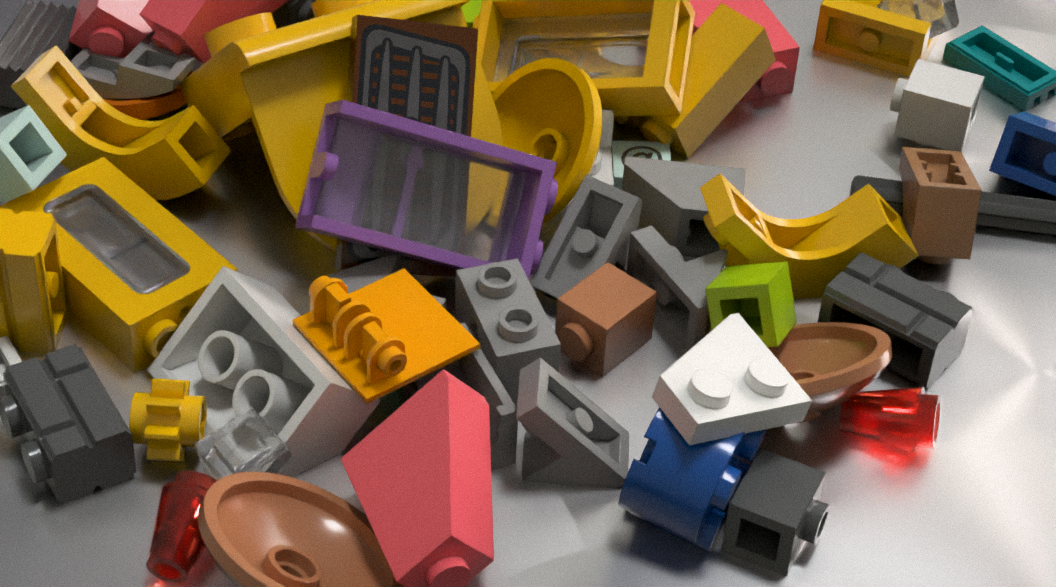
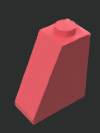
(430, 485)

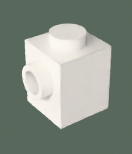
(936, 105)

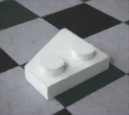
(729, 387)

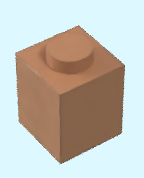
(605, 318)

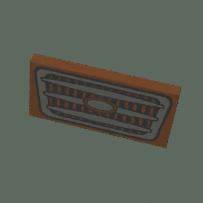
(415, 74)

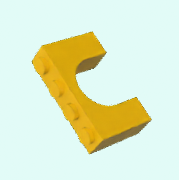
(723, 65)

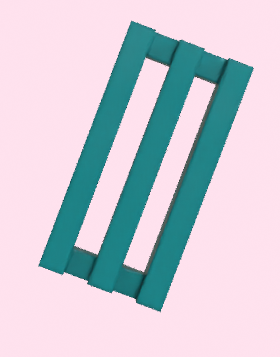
(1005, 66)

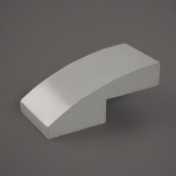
(141, 74)

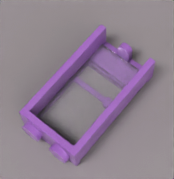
(425, 191)

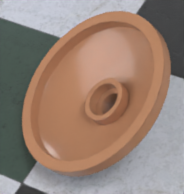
(833, 360)
(289, 534)

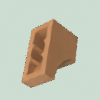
(939, 203)

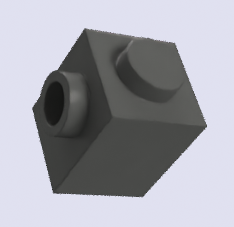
(775, 512)

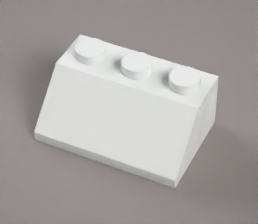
(249, 355)

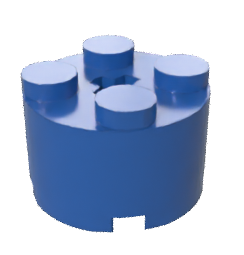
(685, 484)

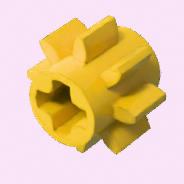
(168, 419)

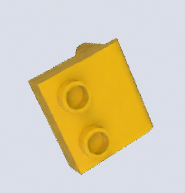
(285, 76)

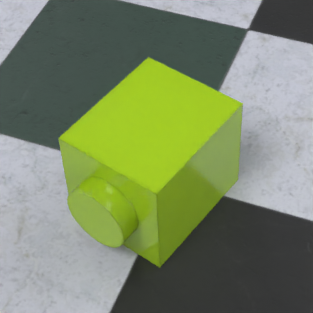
(759, 295)

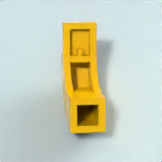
(159, 156)
(814, 245)

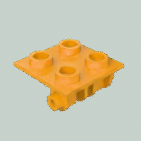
(382, 332)

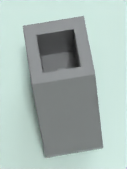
(675, 200)

